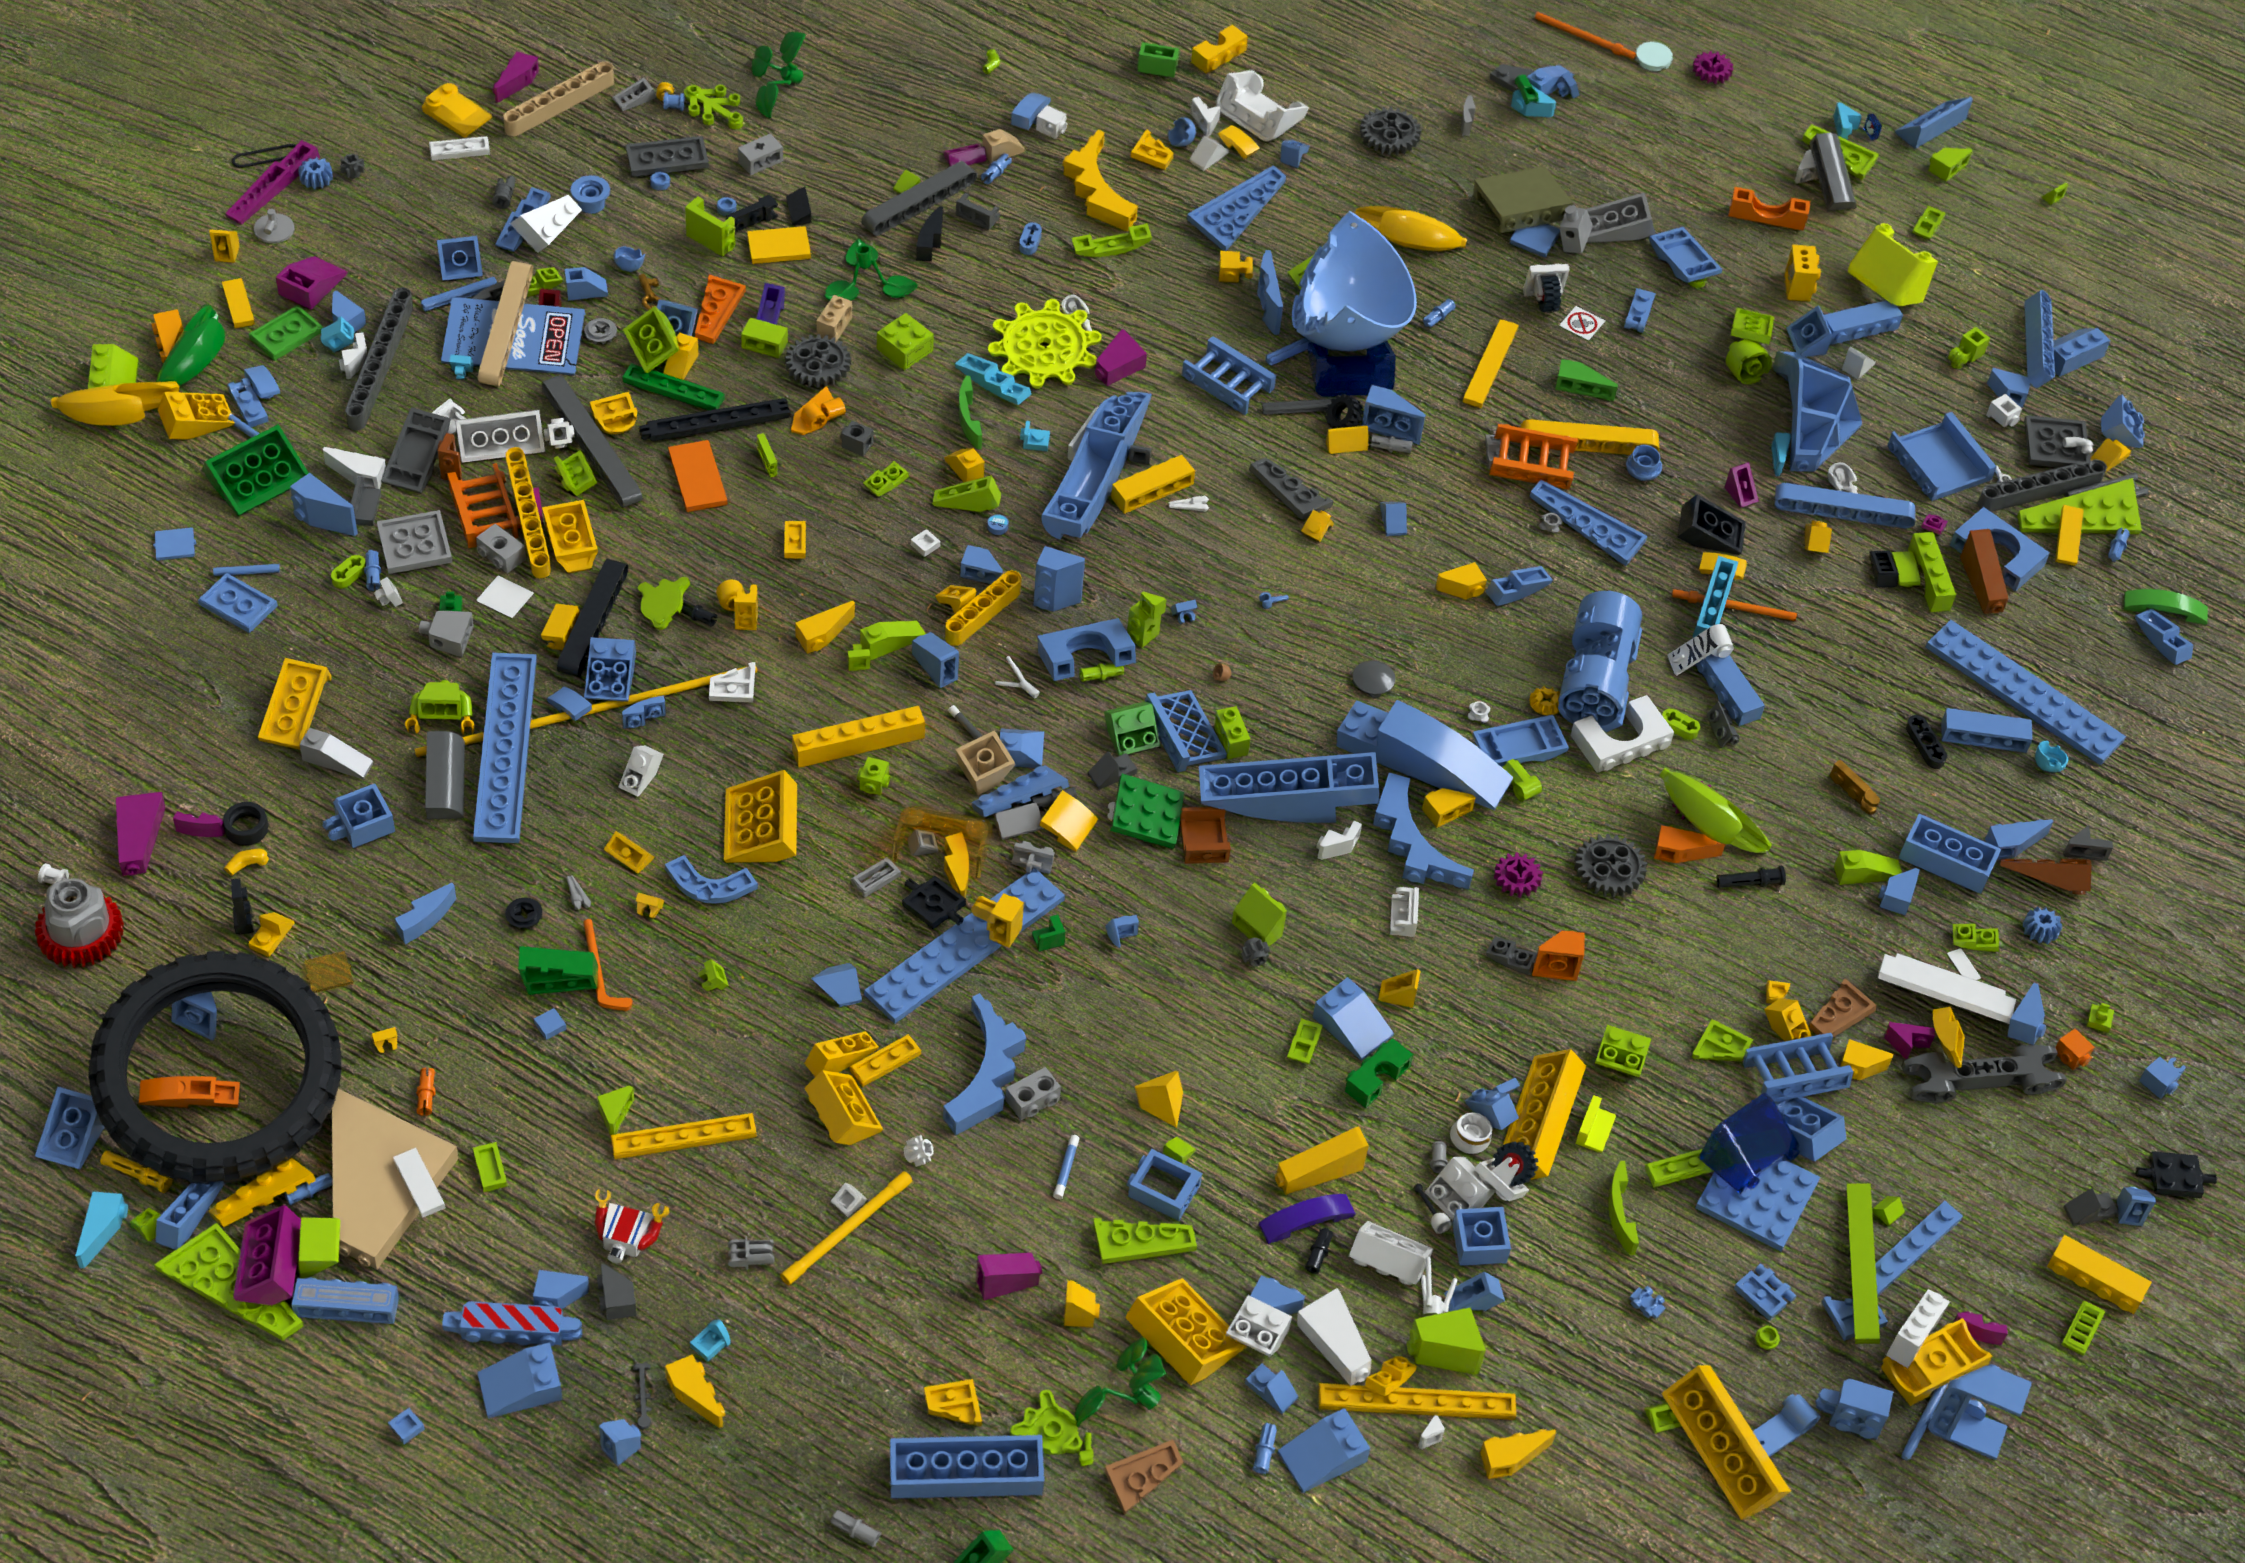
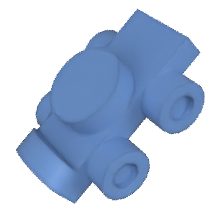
(1648, 1305)

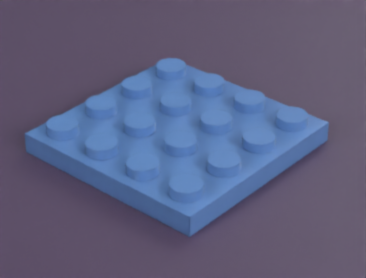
(1767, 1210)

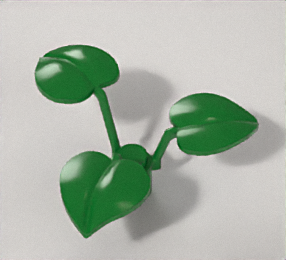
(789, 48)
(863, 256)
(1142, 1392)

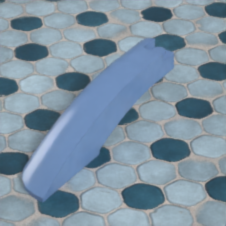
(1096, 465)

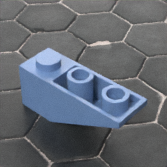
(2017, 837)

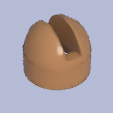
(1221, 672)

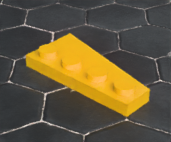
(261, 1191)

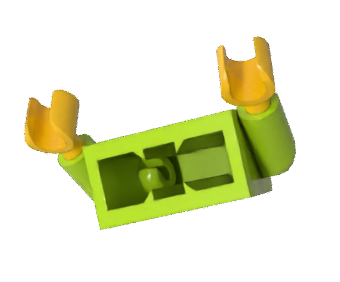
(440, 701)

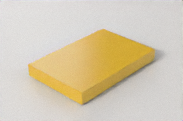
(778, 245)

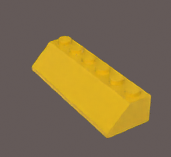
(1546, 1105)
(1725, 1442)

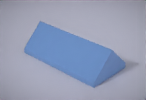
(1935, 122)

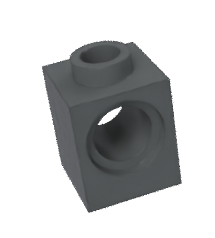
(857, 438)

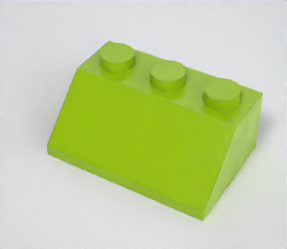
(111, 366)

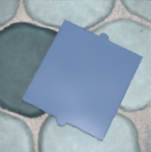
(174, 544)

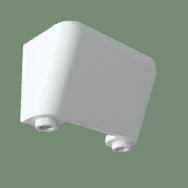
(1246, 105)

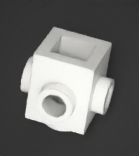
(567, 433)

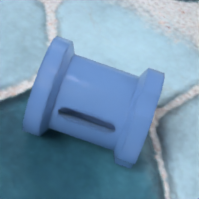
(674, 101)

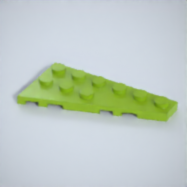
(2104, 511)

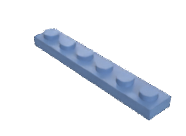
(1915, 1245)

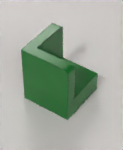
(1051, 936)

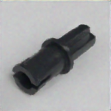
(697, 612)
(1319, 1251)

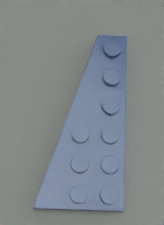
(1233, 211)

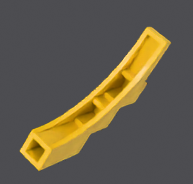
(1100, 199)

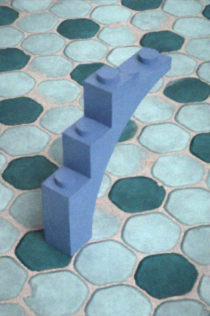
(1407, 841)
(984, 1094)

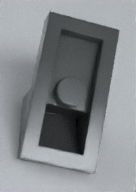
(1109, 769)
(2084, 847)
(2090, 1208)

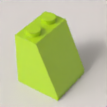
(1447, 1341)

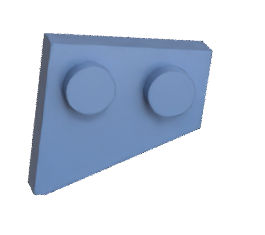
(1842, 1316)

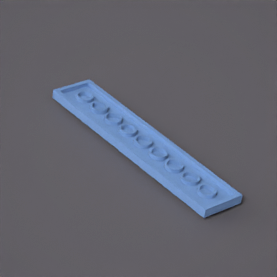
(2025, 692)
(505, 748)
(956, 951)

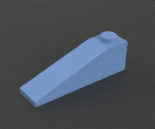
(185, 1213)

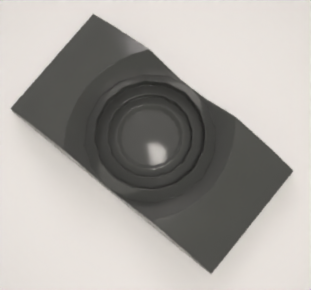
(416, 450)

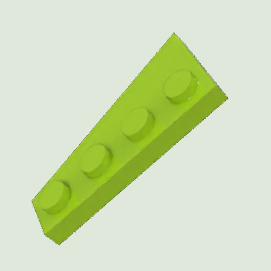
(1857, 158)
(1134, 1241)

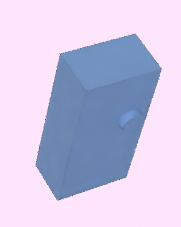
(1949, 853)

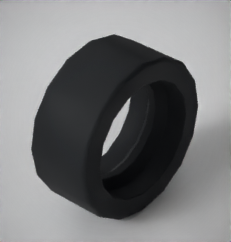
(251, 836)

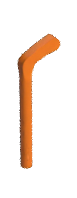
(603, 999)

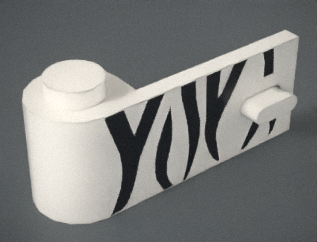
(1711, 641)

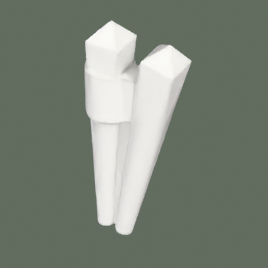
(1195, 503)

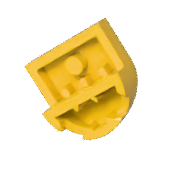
(614, 413)

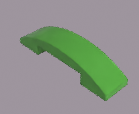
(970, 428)
(2166, 601)

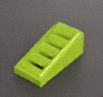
(2089, 1314)

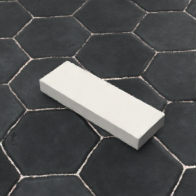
(459, 148)
(419, 1182)

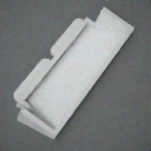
(1947, 986)

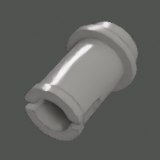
(1438, 1156)

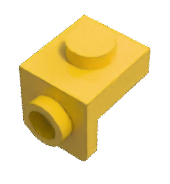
(1317, 525)

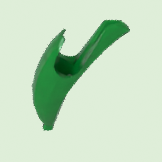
(194, 348)

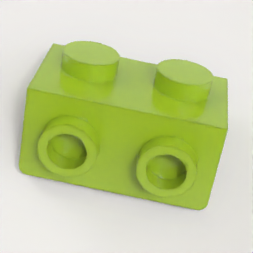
(575, 473)

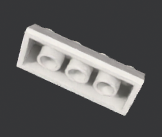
(494, 435)

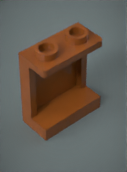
(1204, 835)

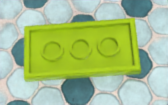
(1752, 326)

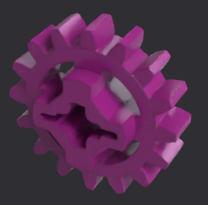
(1712, 67)
(1518, 874)

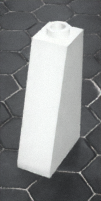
(1336, 1336)

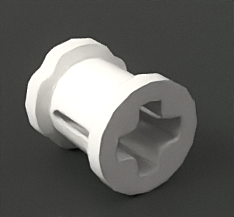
(51, 875)

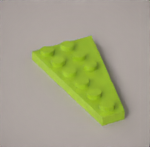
(210, 1269)

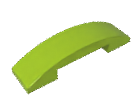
(1112, 245)
(1624, 1231)

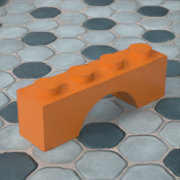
(1790, 214)

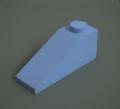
(1547, 78)
(2028, 1018)

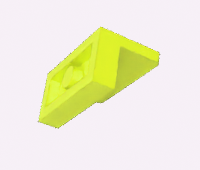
(1595, 1127)

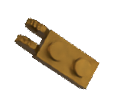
(1855, 787)

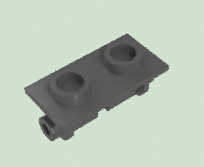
(1721, 725)

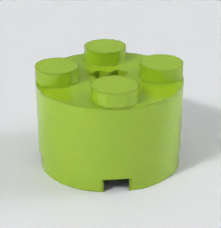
(1748, 361)

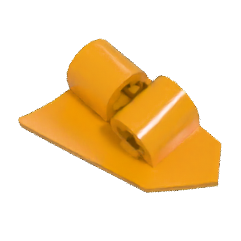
(817, 412)

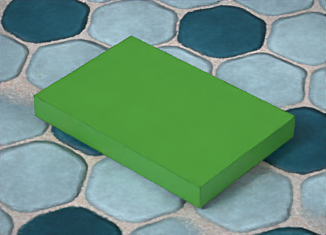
(285, 332)

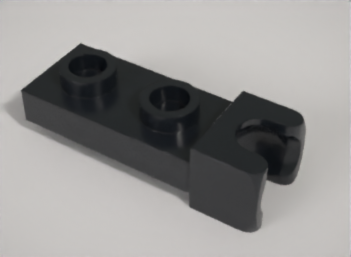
(755, 213)
(242, 909)

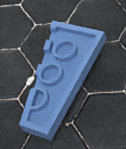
(1020, 791)

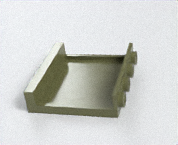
(1523, 198)

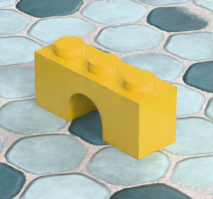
(1230, 44)

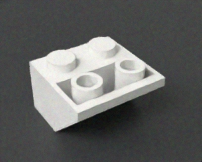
(1459, 1187)
(1260, 1326)

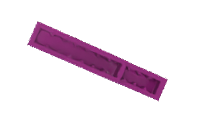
(271, 182)

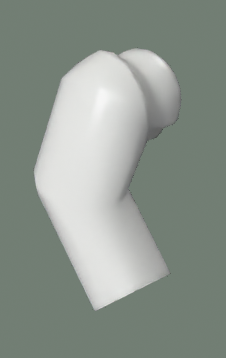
(2078, 442)

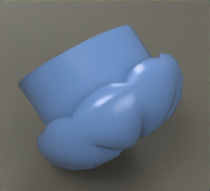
(1644, 463)

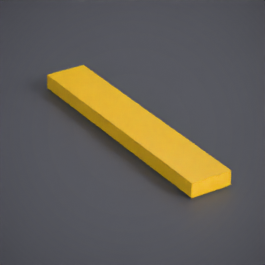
(1490, 363)
(683, 1136)

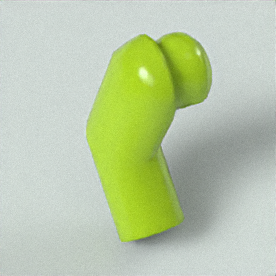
(993, 61)

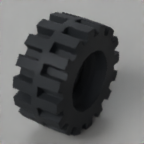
(1336, 408)

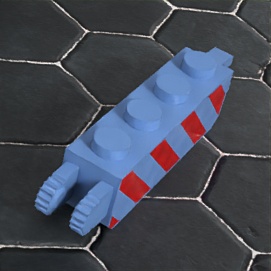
(512, 1323)

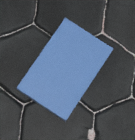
(237, 602)

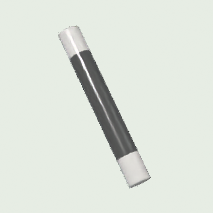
(964, 722)

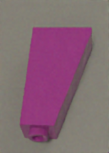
(137, 830)

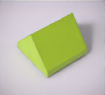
(1889, 1209)

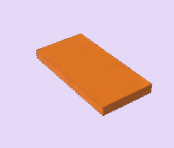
(697, 476)

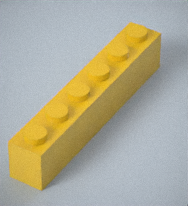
(858, 736)

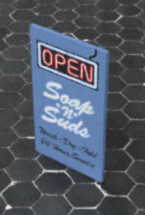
(543, 342)

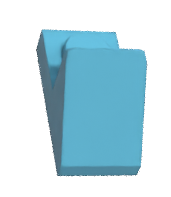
(1845, 120)

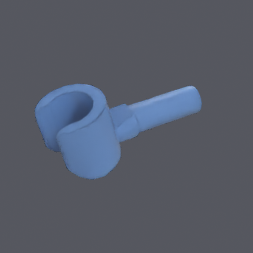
(1267, 600)

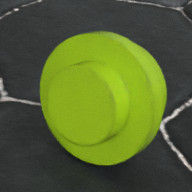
(1767, 1337)

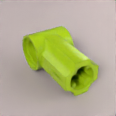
(1523, 784)

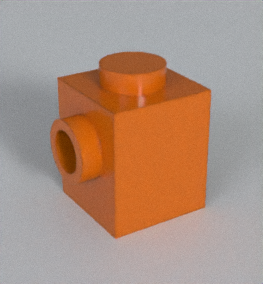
(2074, 1049)

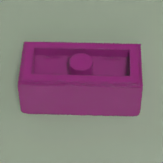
(969, 154)

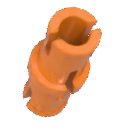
(425, 1091)

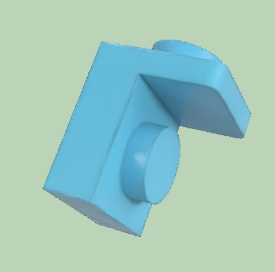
(1034, 438)

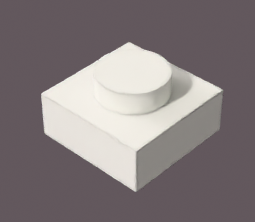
(925, 543)

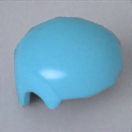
(2050, 758)

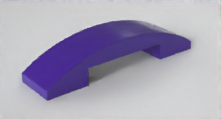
(1305, 1214)

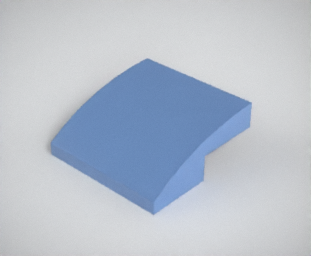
(1536, 238)

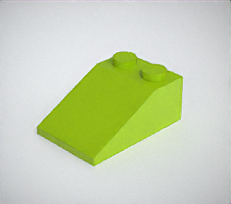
(652, 338)

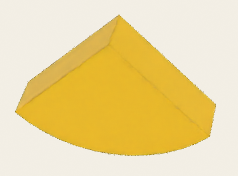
(1776, 990)

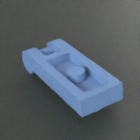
(1639, 310)
(248, 403)

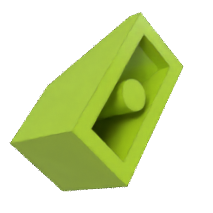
(1949, 162)

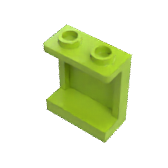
(709, 230)

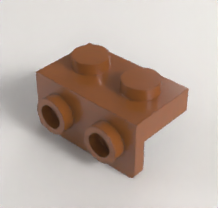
(448, 457)

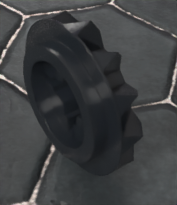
(530, 907)

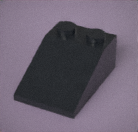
(1711, 526)

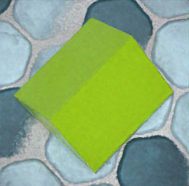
(318, 1245)

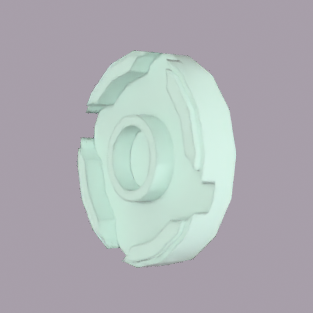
(1653, 56)

